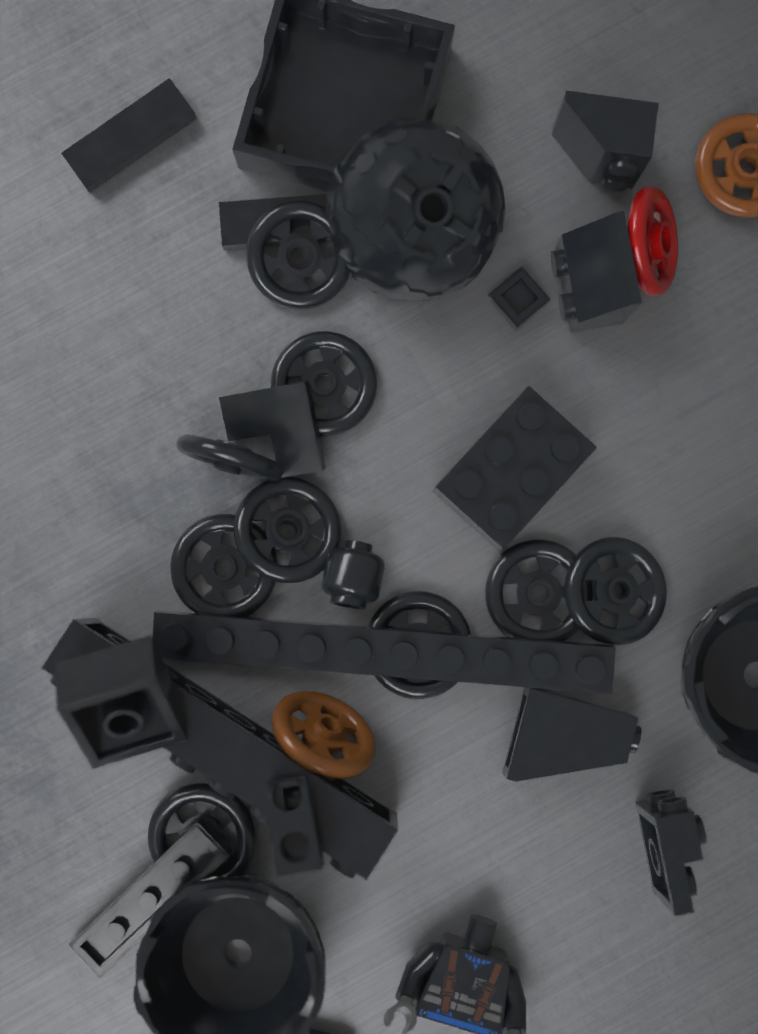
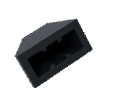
(567, 736)

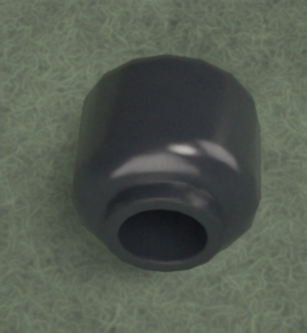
(353, 575)

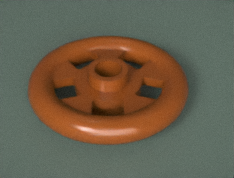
(715, 147)
(323, 734)

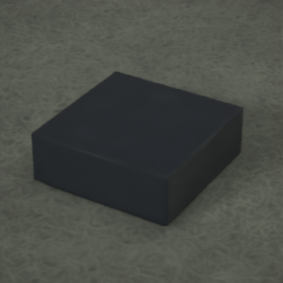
(518, 298)

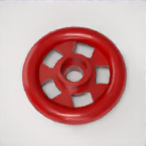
(653, 240)

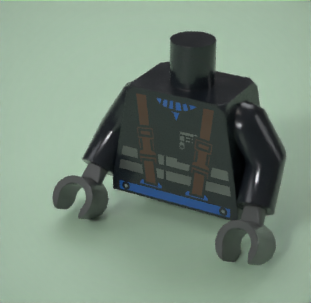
(463, 984)

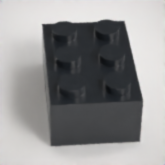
(514, 469)

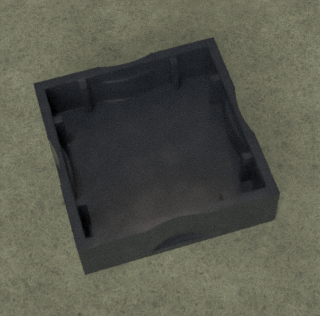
(331, 79)

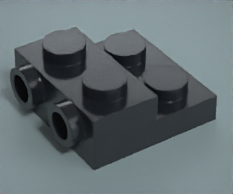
(670, 840)

